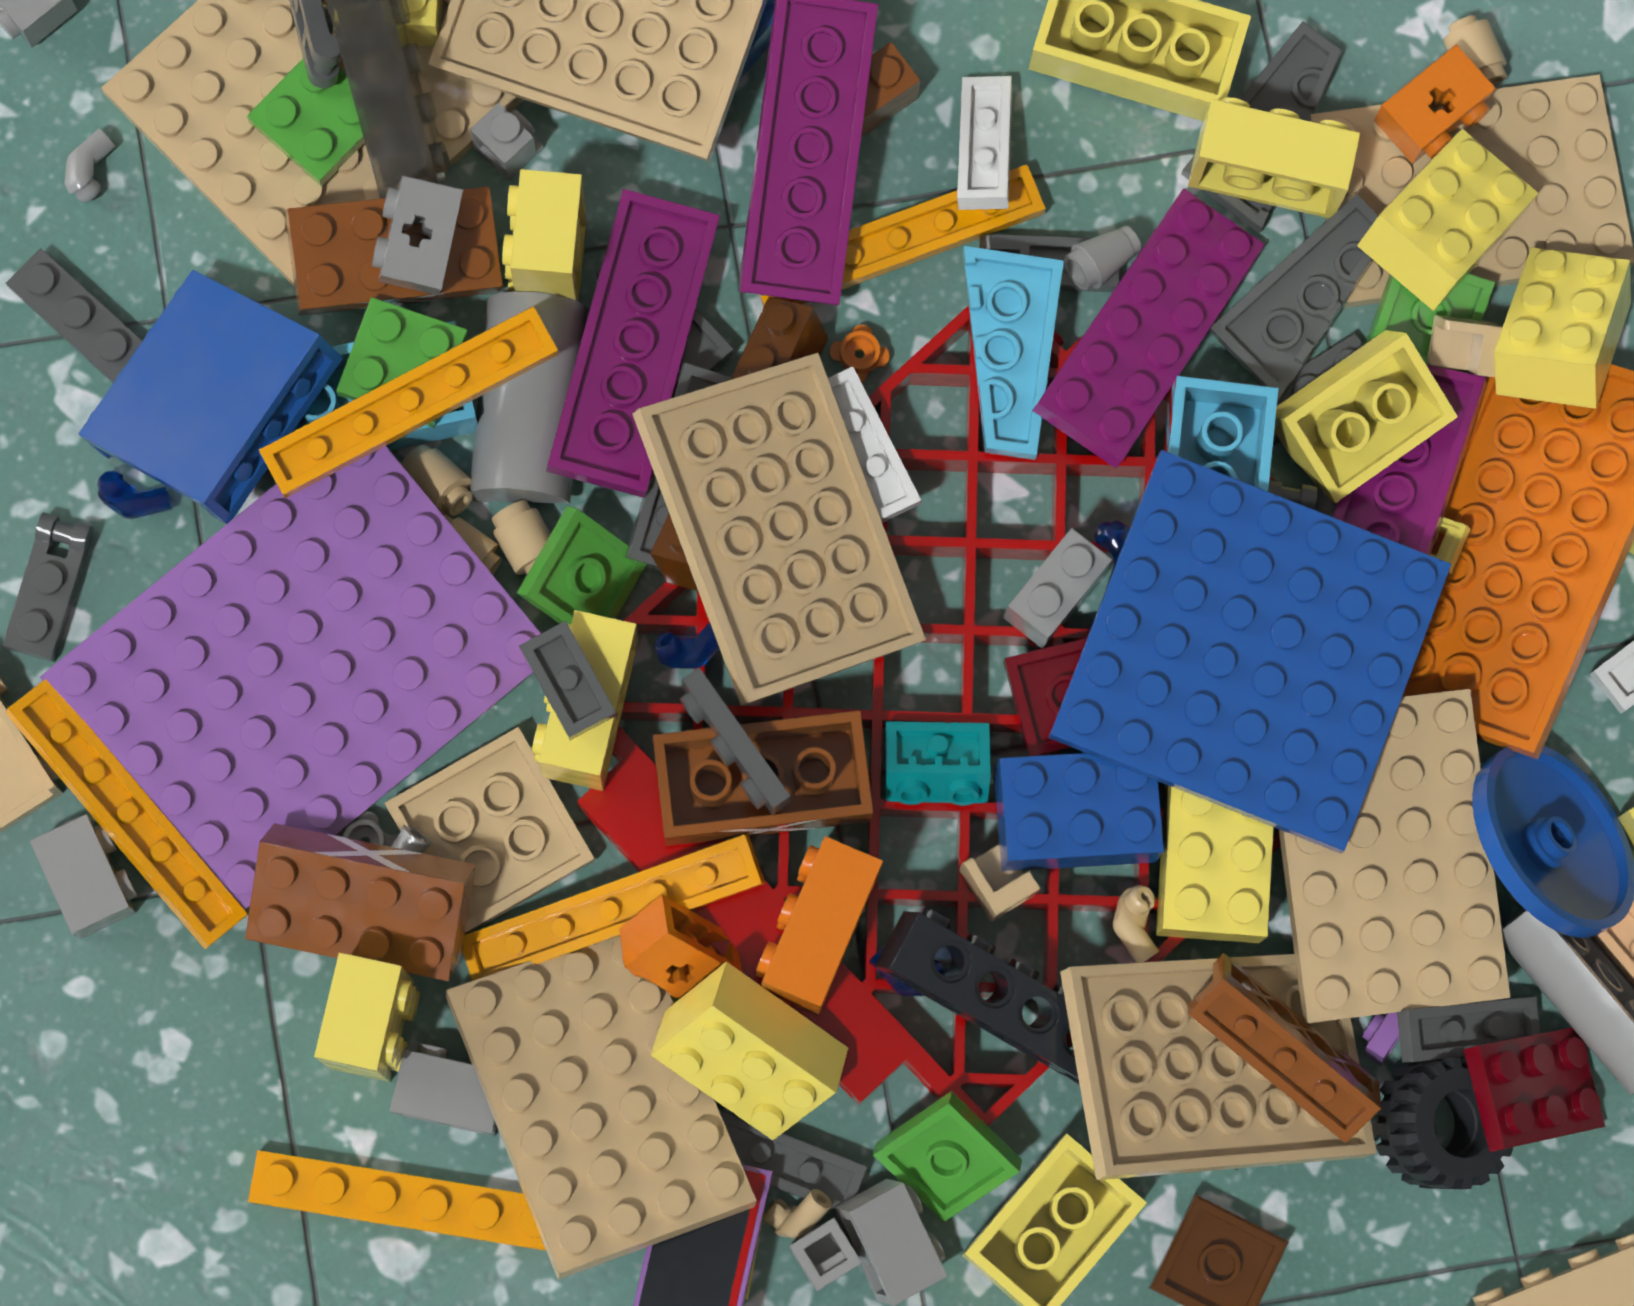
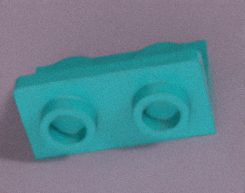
(937, 762)

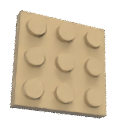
(500, 817)

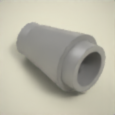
(1101, 257)

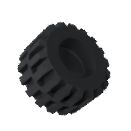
(1409, 1130)

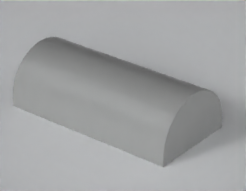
(523, 414)
(1582, 987)

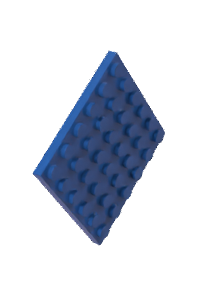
(1250, 651)

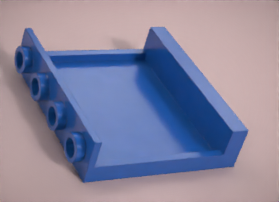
(210, 393)

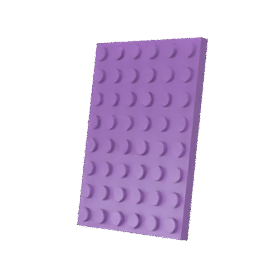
(298, 663)

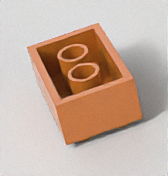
(818, 924)

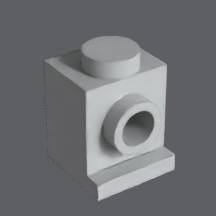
(505, 140)
(824, 1254)

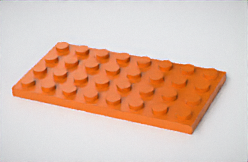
(1543, 549)

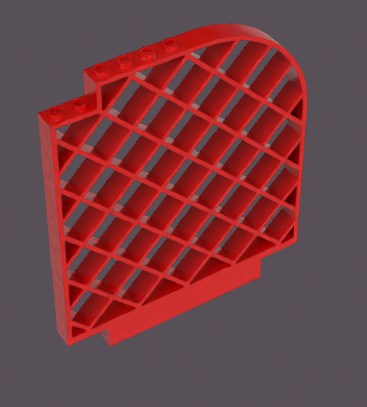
(631, 808)

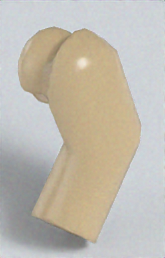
(1130, 922)
(798, 1220)

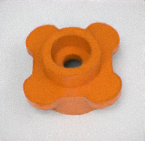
(860, 339)

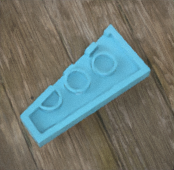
(1012, 336)

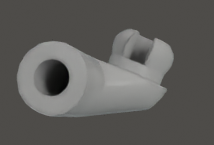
(81, 164)

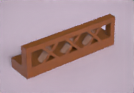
(1286, 1050)

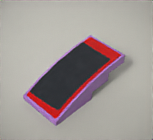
(709, 1262)

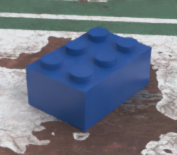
(1075, 813)

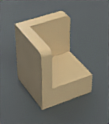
(1464, 344)
(997, 890)

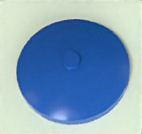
(1554, 841)

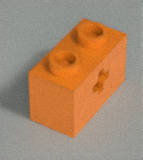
(1448, 81)
(673, 946)

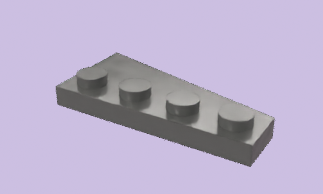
(1289, 82)
(1295, 304)

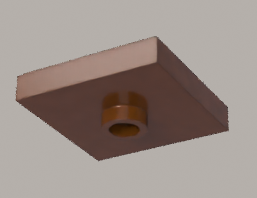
(1217, 1259)

